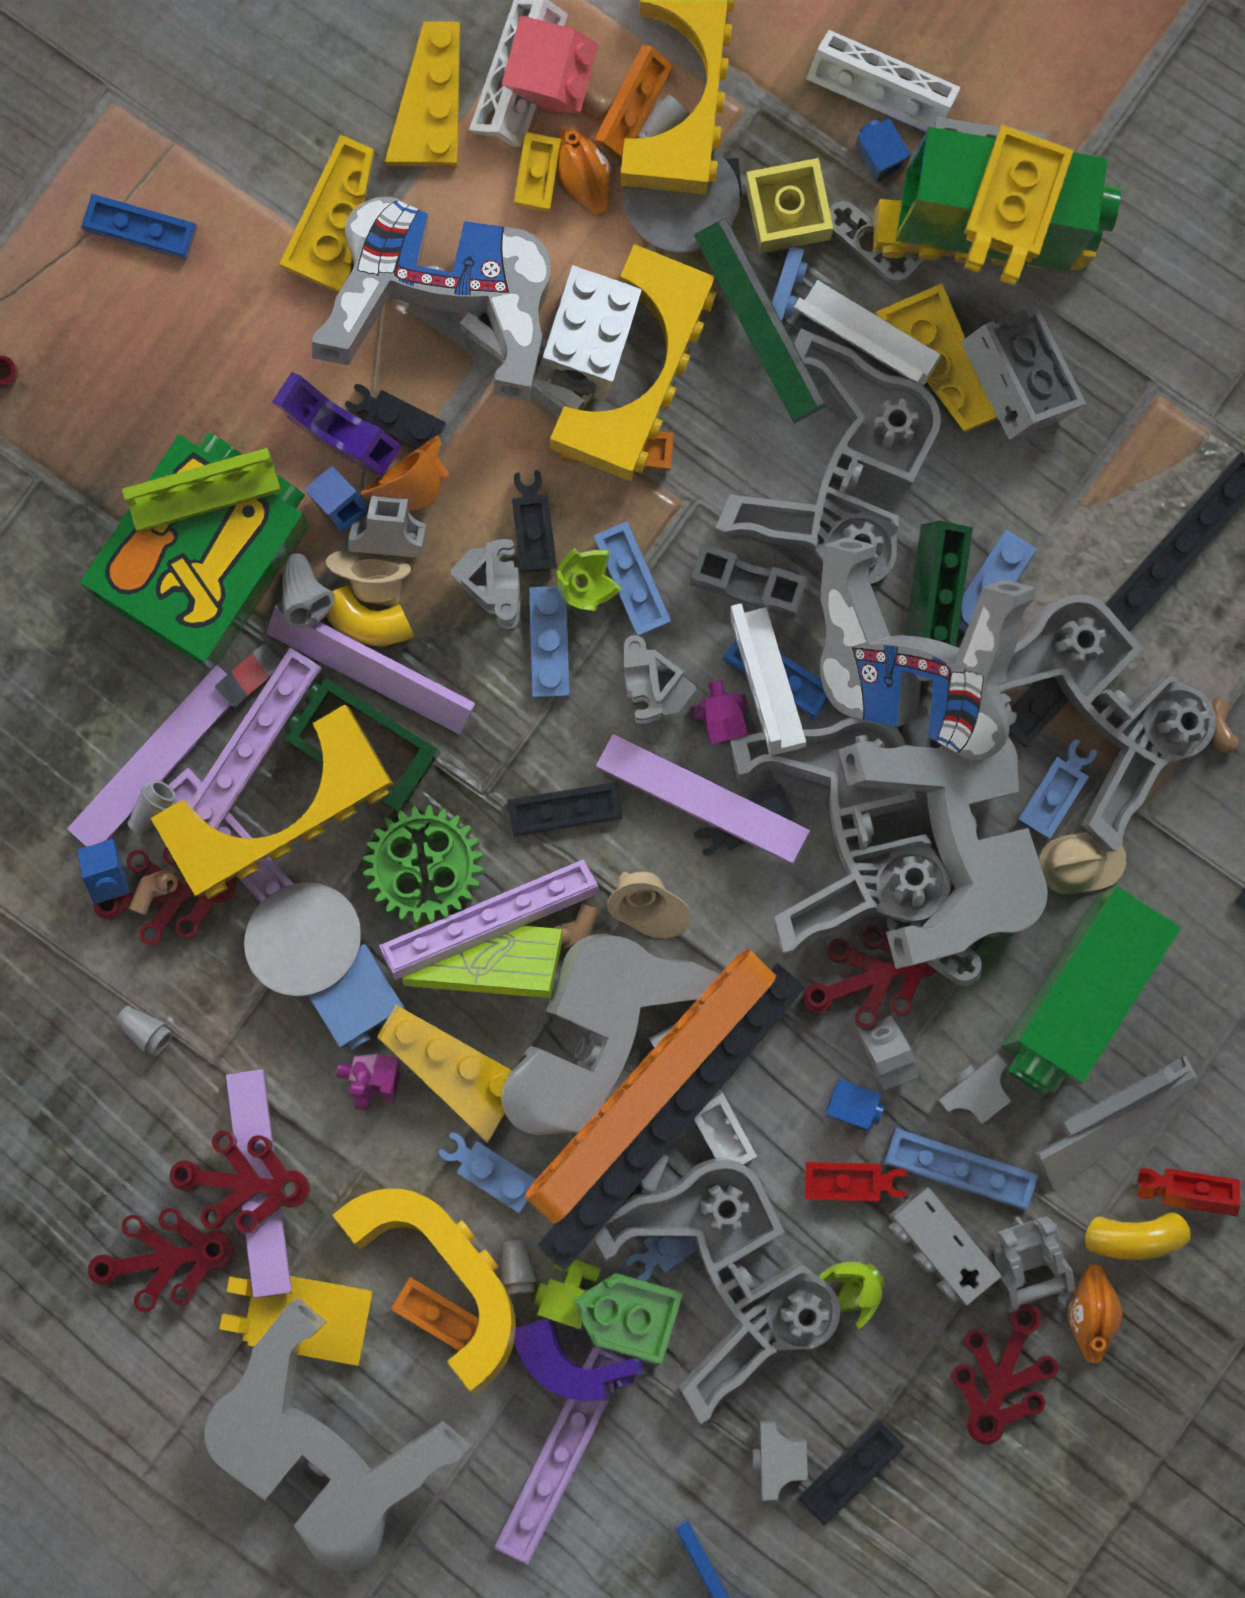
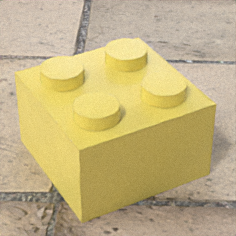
(789, 205)

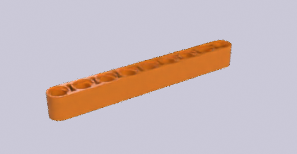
(650, 1086)

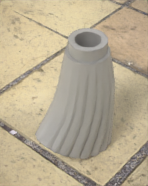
(302, 596)

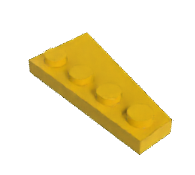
(430, 103)
(319, 241)
(933, 322)
(451, 1069)

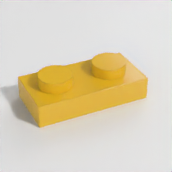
(536, 172)

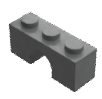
(756, 586)

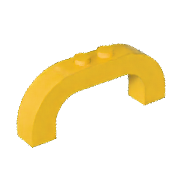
(398, 1208)

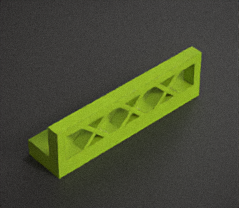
(202, 490)

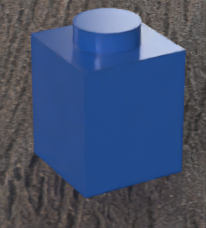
(882, 149)
(336, 499)
(103, 871)
(854, 1105)

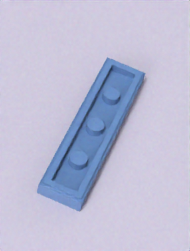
(961, 1169)

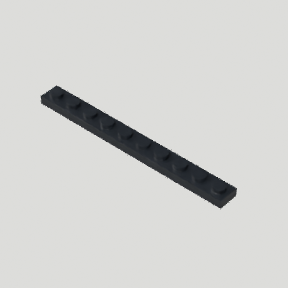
(1145, 585)
(577, 1229)

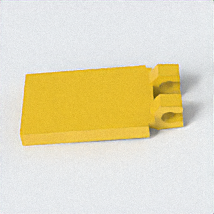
(1015, 200)
(339, 1305)

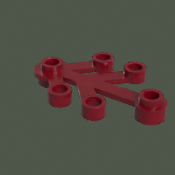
(171, 902)
(877, 975)
(245, 1184)
(167, 1258)
(1001, 1380)

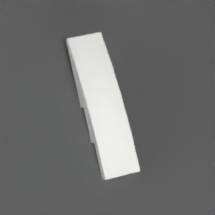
(719, 1124)

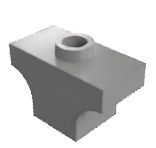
(388, 529)
(889, 1053)
(977, 1091)
(778, 1460)

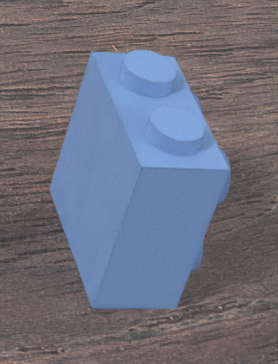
(357, 1001)

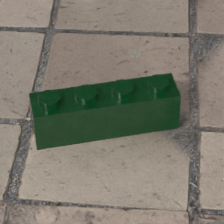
(939, 581)

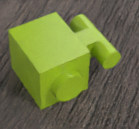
(557, 1296)

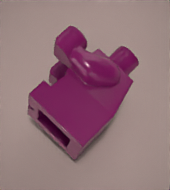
(721, 713)
(371, 1076)

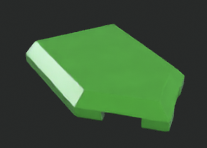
(629, 1316)

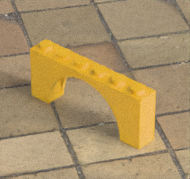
(682, 156)
(618, 437)
(348, 778)

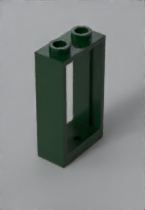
(415, 772)

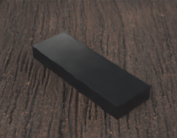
(565, 809)
(851, 1471)

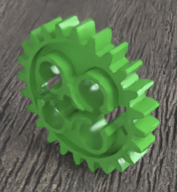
(456, 860)

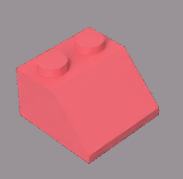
(550, 65)

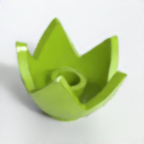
(590, 570)
(859, 1288)

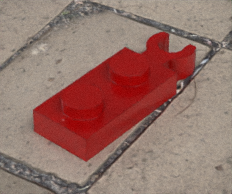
(849, 1181)
(1191, 1190)

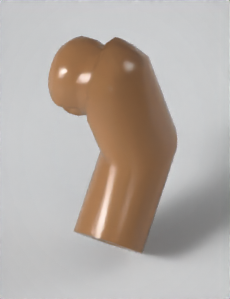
(595, 104)
(1223, 738)
(152, 886)
(580, 927)

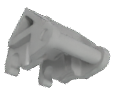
(492, 582)
(653, 681)
(1025, 1248)

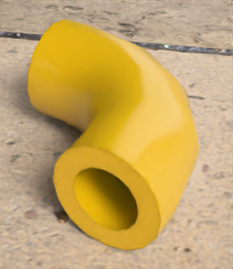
(368, 625)
(1139, 1239)

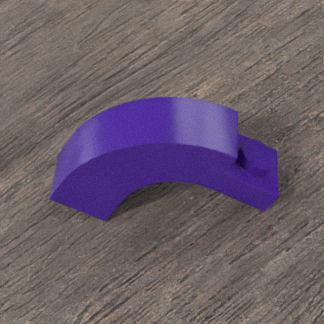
(336, 427)
(546, 1361)

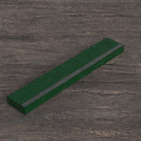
(760, 320)

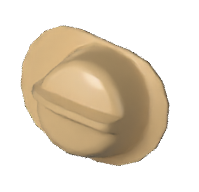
(370, 575)
(1080, 864)
(648, 906)

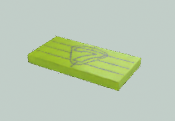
(510, 964)

